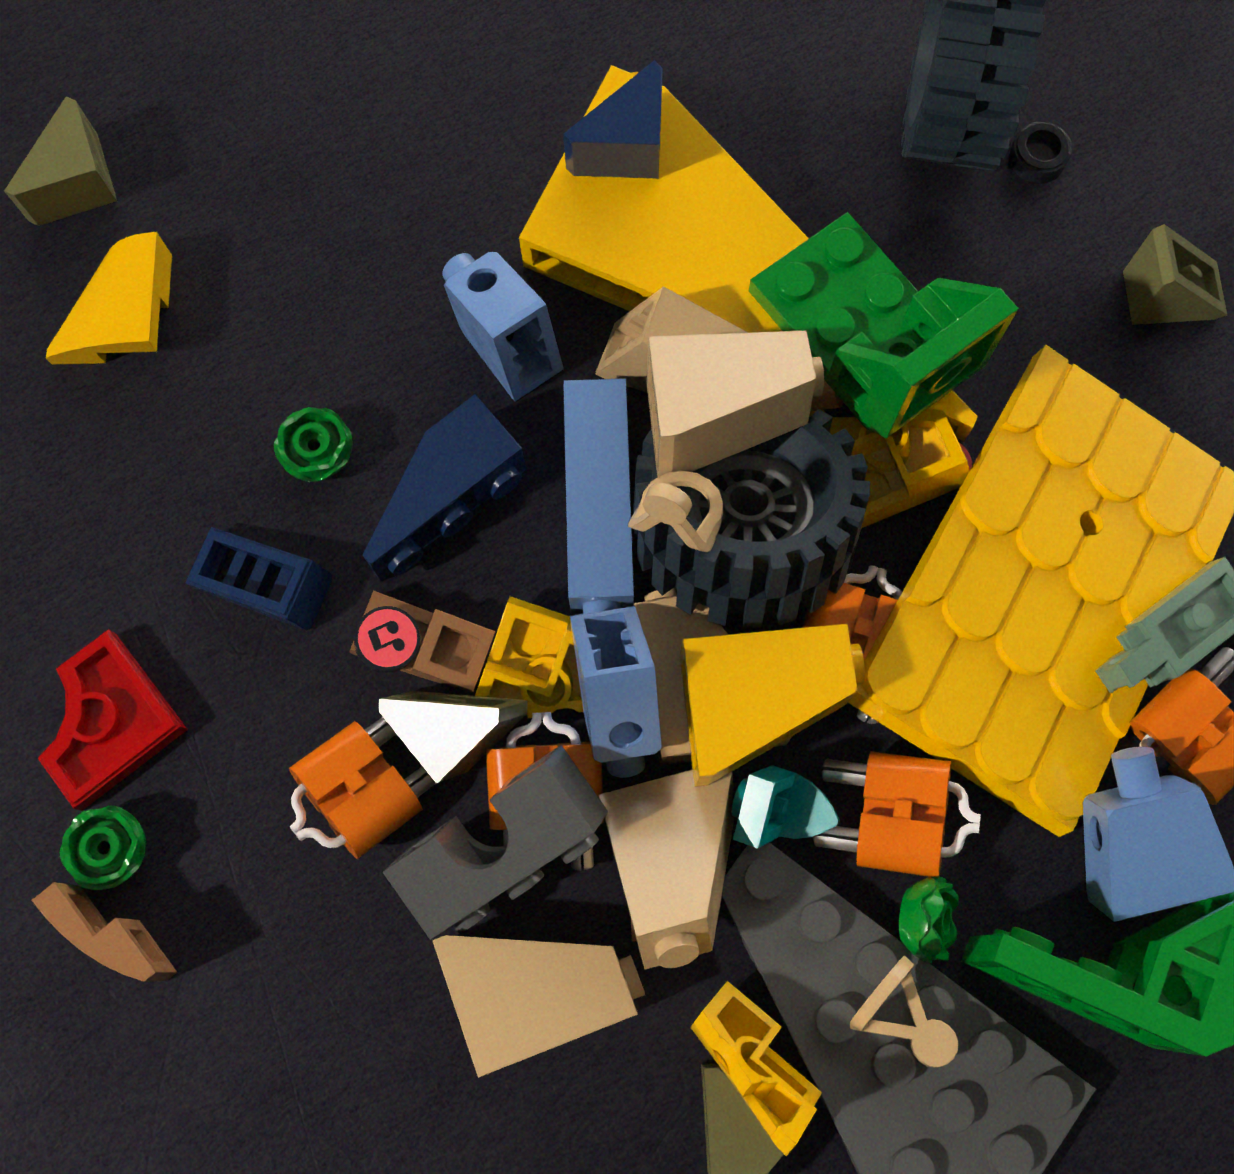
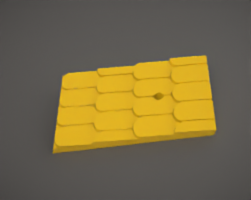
(1041, 561)

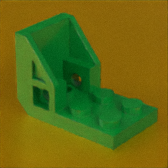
(878, 336)
(1180, 969)

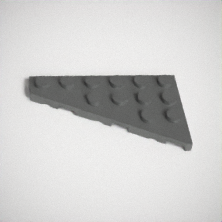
(985, 1112)

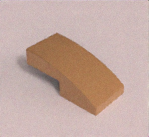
(449, 646)
(120, 945)

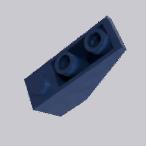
(449, 476)

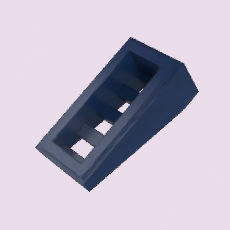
(295, 593)

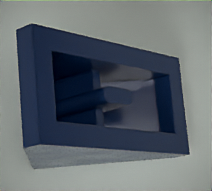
(621, 132)

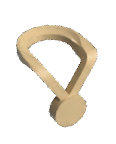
(671, 506)
(931, 1040)

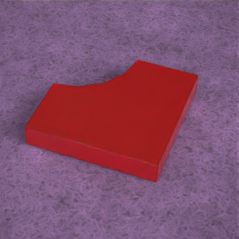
(109, 724)

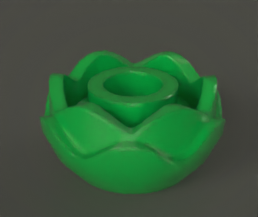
(302, 430)
(83, 842)
(927, 918)

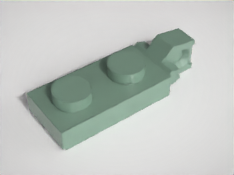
(1175, 630)

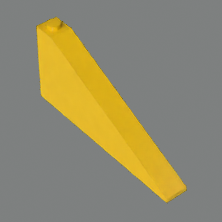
(691, 230)

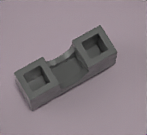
(453, 877)

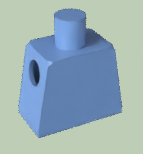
(494, 303)
(617, 689)
(1151, 841)

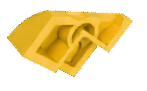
(118, 305)
(533, 660)

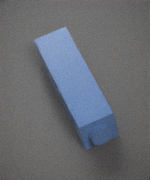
(597, 496)

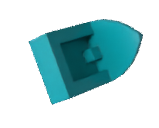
(780, 805)

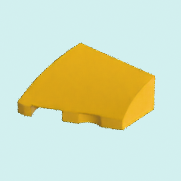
(909, 465)
(739, 1042)

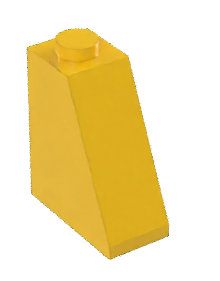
(761, 690)

